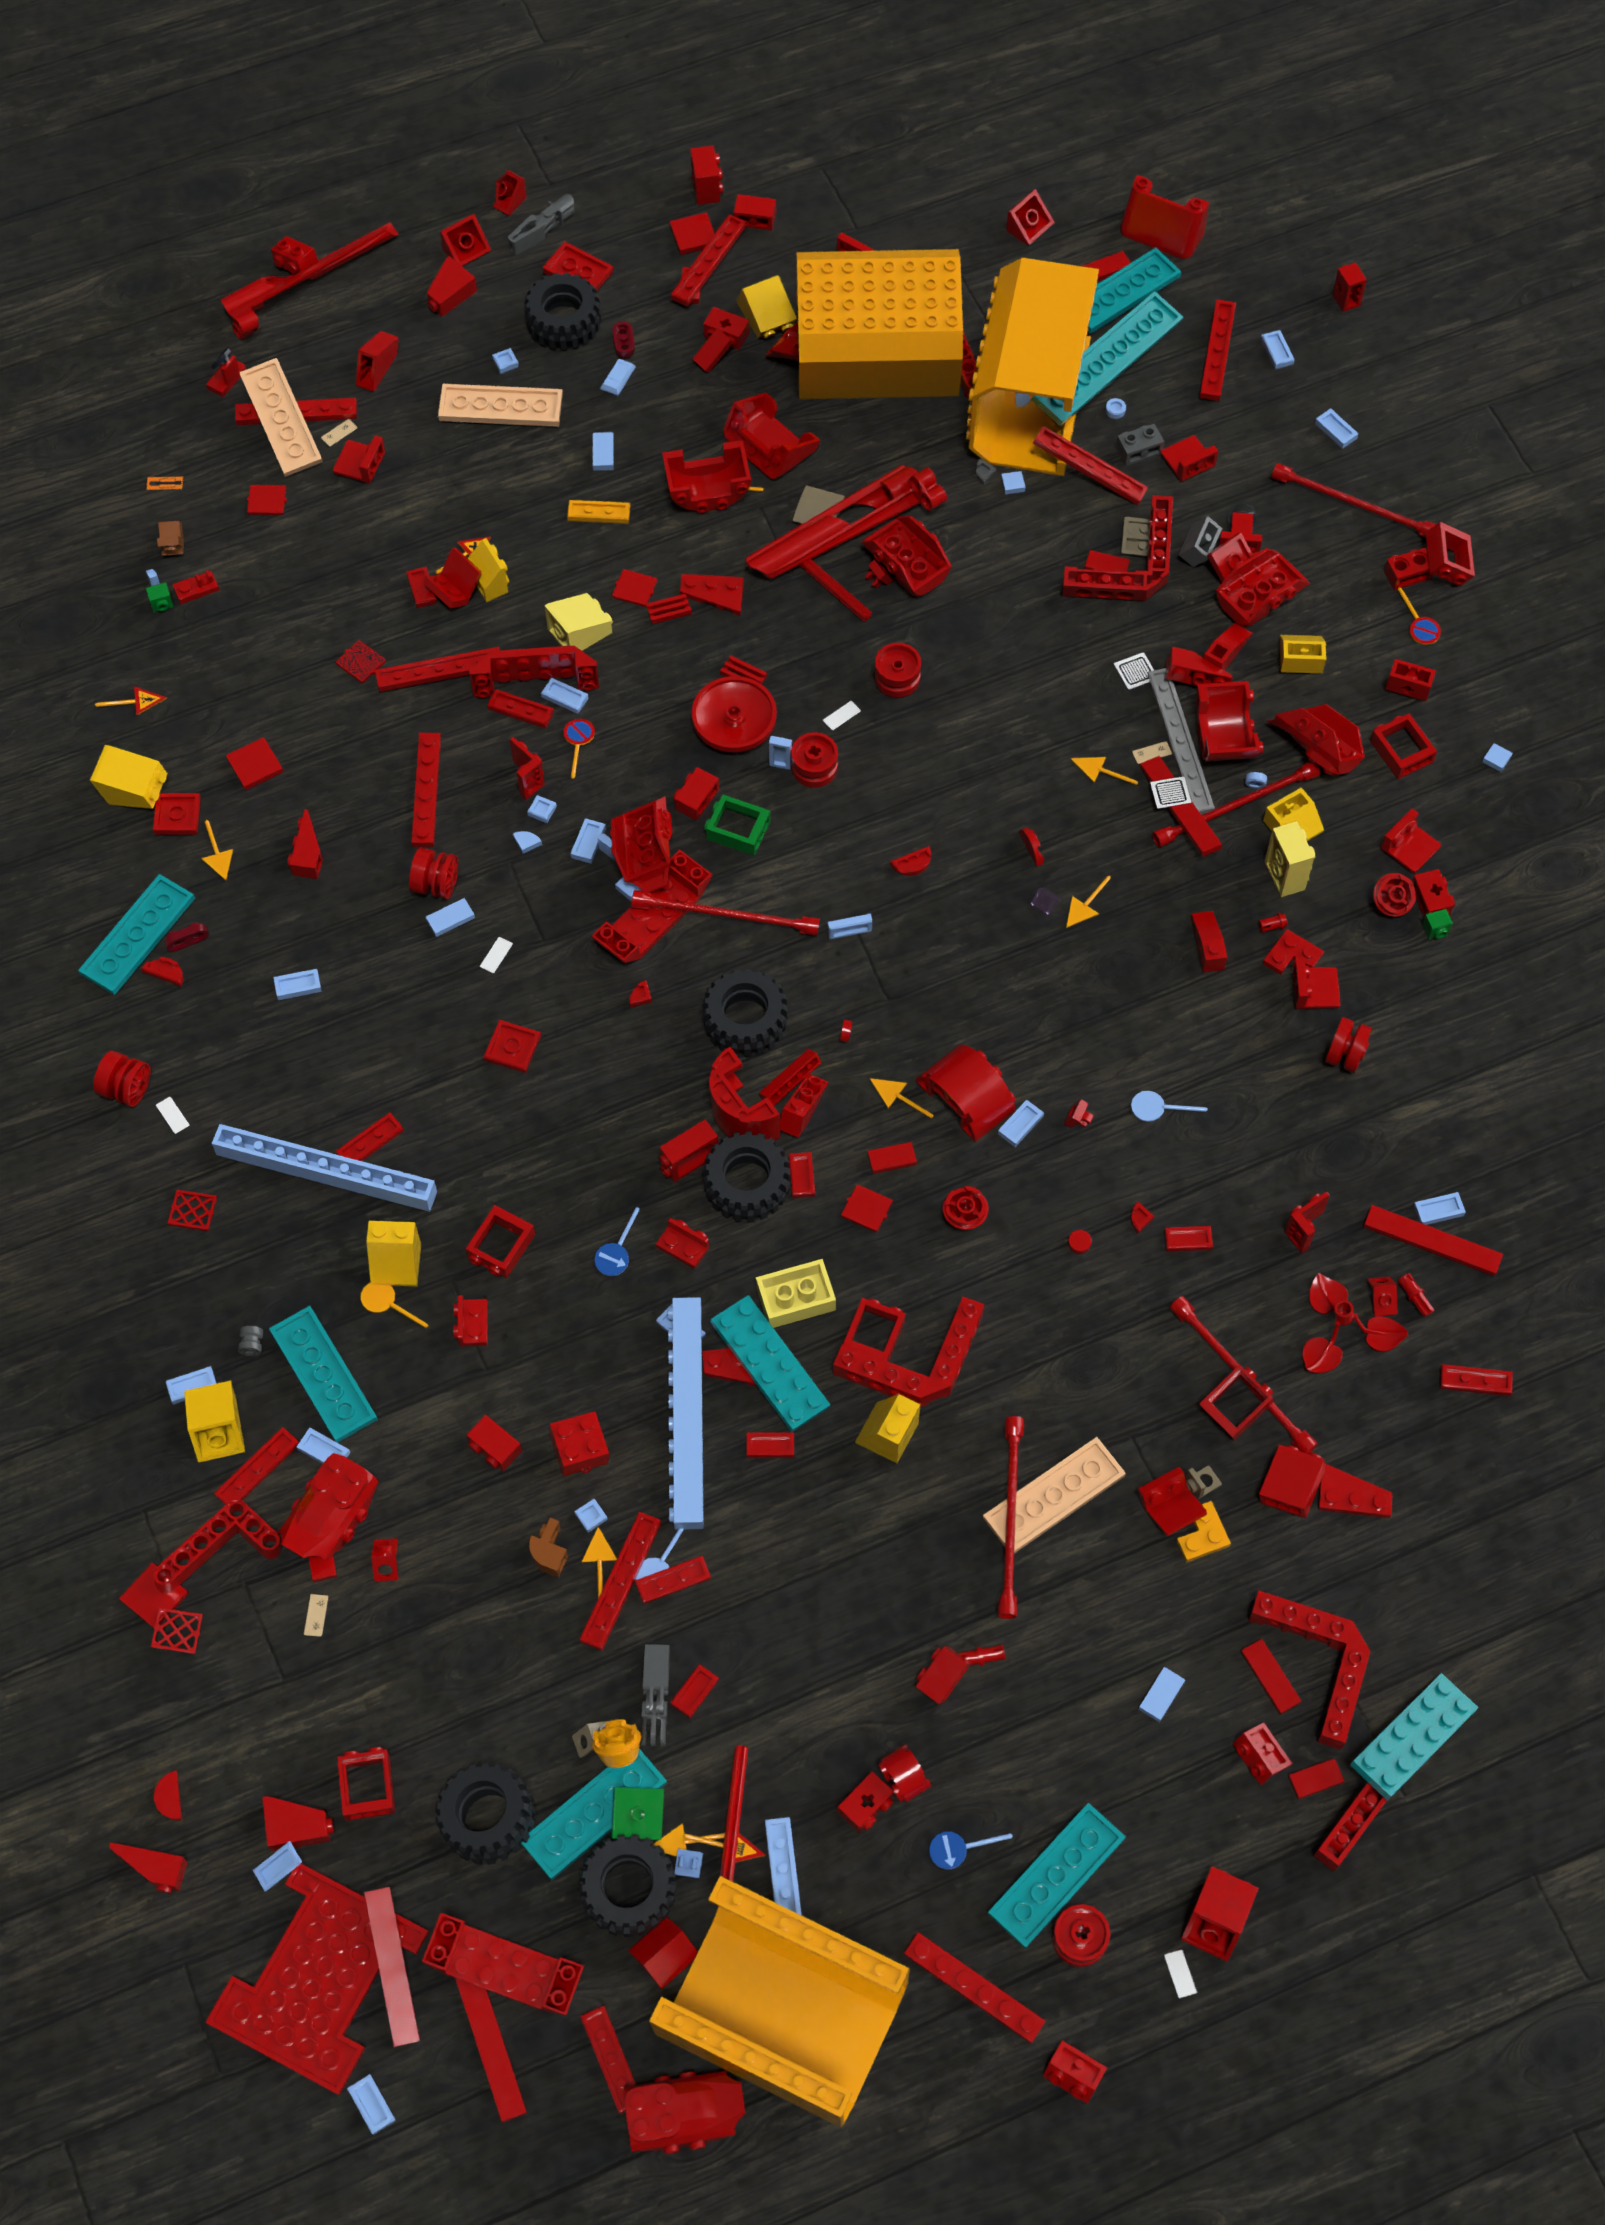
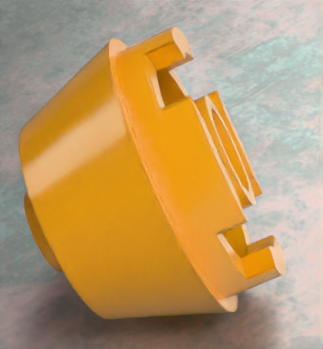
(617, 1743)

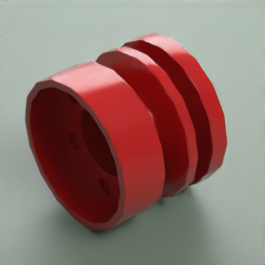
(432, 873)
(122, 1078)

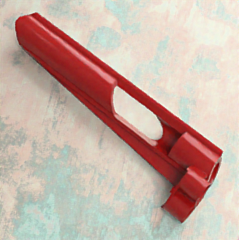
(250, 298)
(889, 495)

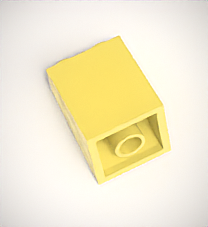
(577, 621)

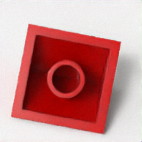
(1029, 218)
(464, 240)
(664, 1952)

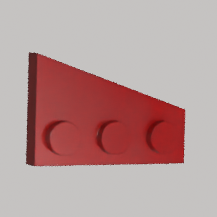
(717, 590)
(725, 1366)
(1352, 1495)

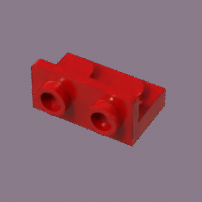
(683, 1243)
(472, 1322)
(1261, 1753)
(1074, 2072)

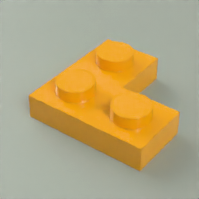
(1207, 1539)

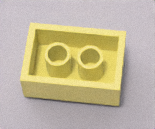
(1289, 858)
(796, 1293)

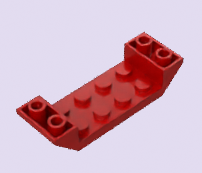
(533, 664)
(642, 928)
(502, 1966)

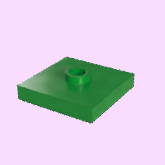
(637, 1812)

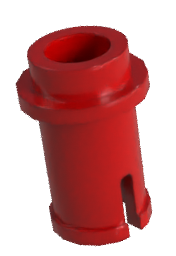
(1273, 922)

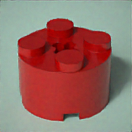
(905, 1773)

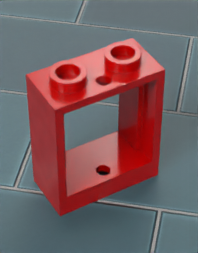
(1443, 537)
(1412, 763)
(687, 1151)
(512, 1223)
(875, 1307)
(1249, 1376)
(370, 1808)

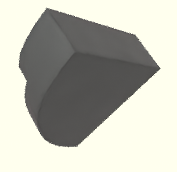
(984, 471)

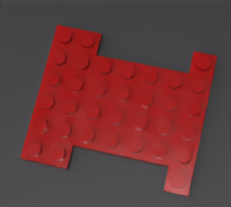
(312, 1984)

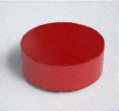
(846, 1030)
(1079, 1241)

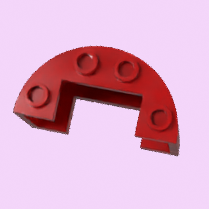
(708, 482)
(1225, 722)
(970, 1089)
(729, 1109)

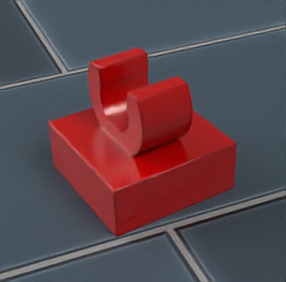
(880, 573)
(1078, 1115)

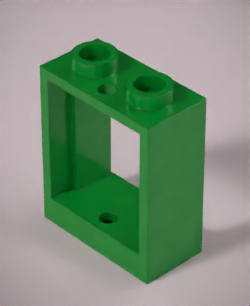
(747, 845)

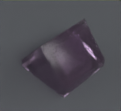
(1045, 900)

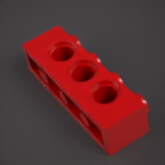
(1350, 1827)

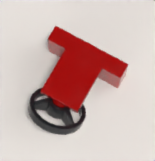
(227, 374)
(1243, 523)

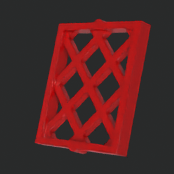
(210, 1213)
(196, 1633)

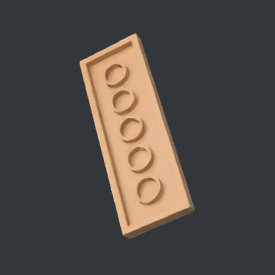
(500, 405)
(281, 417)
(1057, 1493)

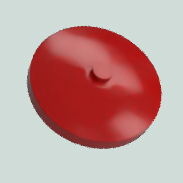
(734, 714)

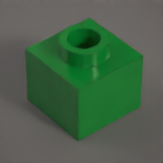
(159, 597)
(1437, 924)

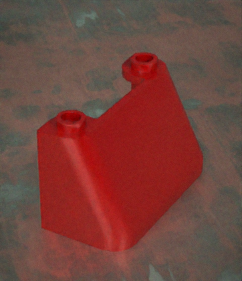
(1163, 222)
(765, 439)

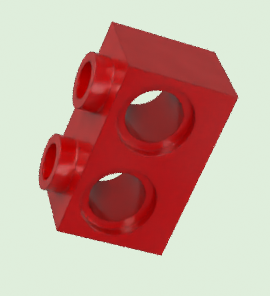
(1408, 568)

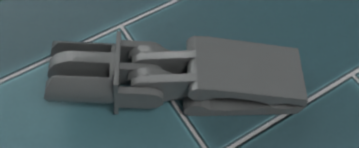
(535, 227)
(655, 1683)

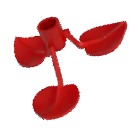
(1330, 1295)

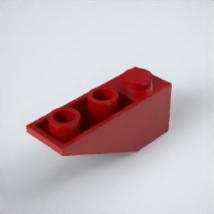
(1227, 646)
(1193, 669)
(306, 856)
(802, 1105)

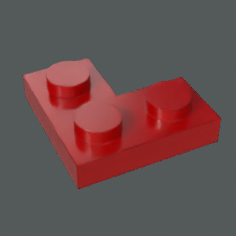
(1290, 947)

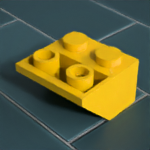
(493, 578)
(1302, 654)
(1294, 808)

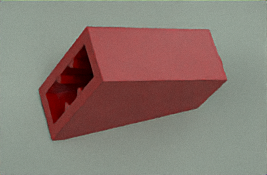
(450, 287)
(375, 360)
(294, 1823)

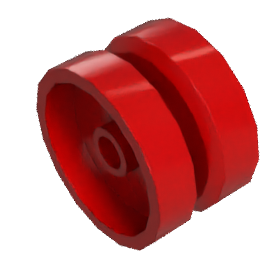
(897, 669)
(814, 759)
(1352, 1046)
(1092, 1925)

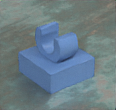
(688, 1863)

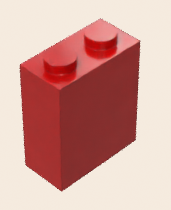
(1292, 1481)

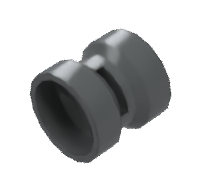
(250, 1341)

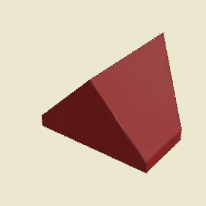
(509, 192)

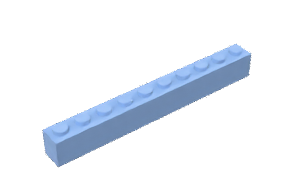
(324, 1167)
(687, 1413)

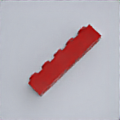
(791, 1076)

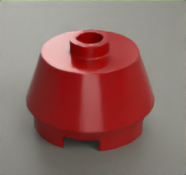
(1394, 894)
(965, 1208)

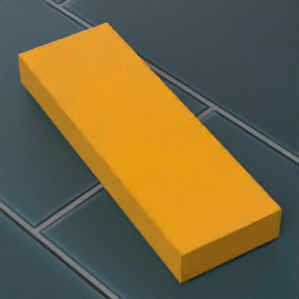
(599, 511)

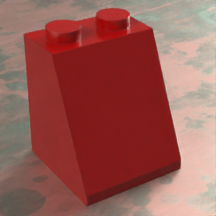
(1220, 1914)

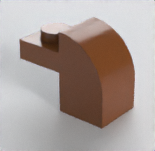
(171, 538)
(545, 1553)

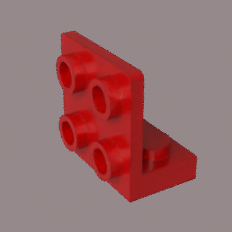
(1189, 457)
(360, 460)
(455, 581)
(530, 773)
(1410, 843)
(1315, 986)
(1299, 1226)
(1171, 1502)

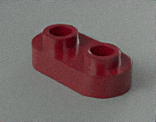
(623, 339)
(186, 937)

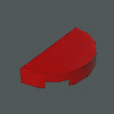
(1032, 844)
(912, 863)
(164, 969)
(168, 1796)

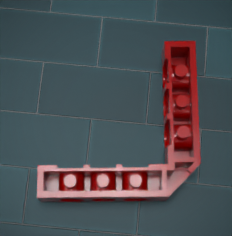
(1130, 585)
(896, 1380)
(1339, 1635)

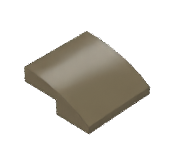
(813, 502)
(1135, 537)

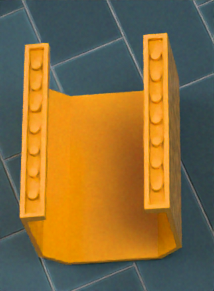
(879, 324)
(1030, 349)
(784, 2003)

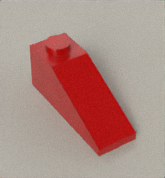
(1209, 941)
(158, 1868)

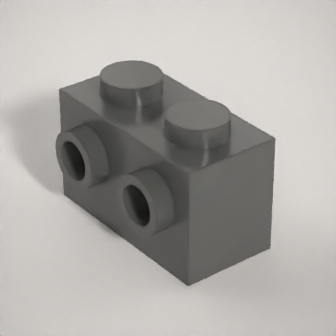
(1139, 444)
(1200, 541)

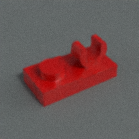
(195, 587)

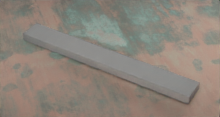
(1180, 740)

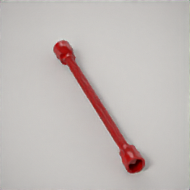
(1284, 474)
(1306, 772)
(644, 900)
(1185, 1312)
(1008, 1602)

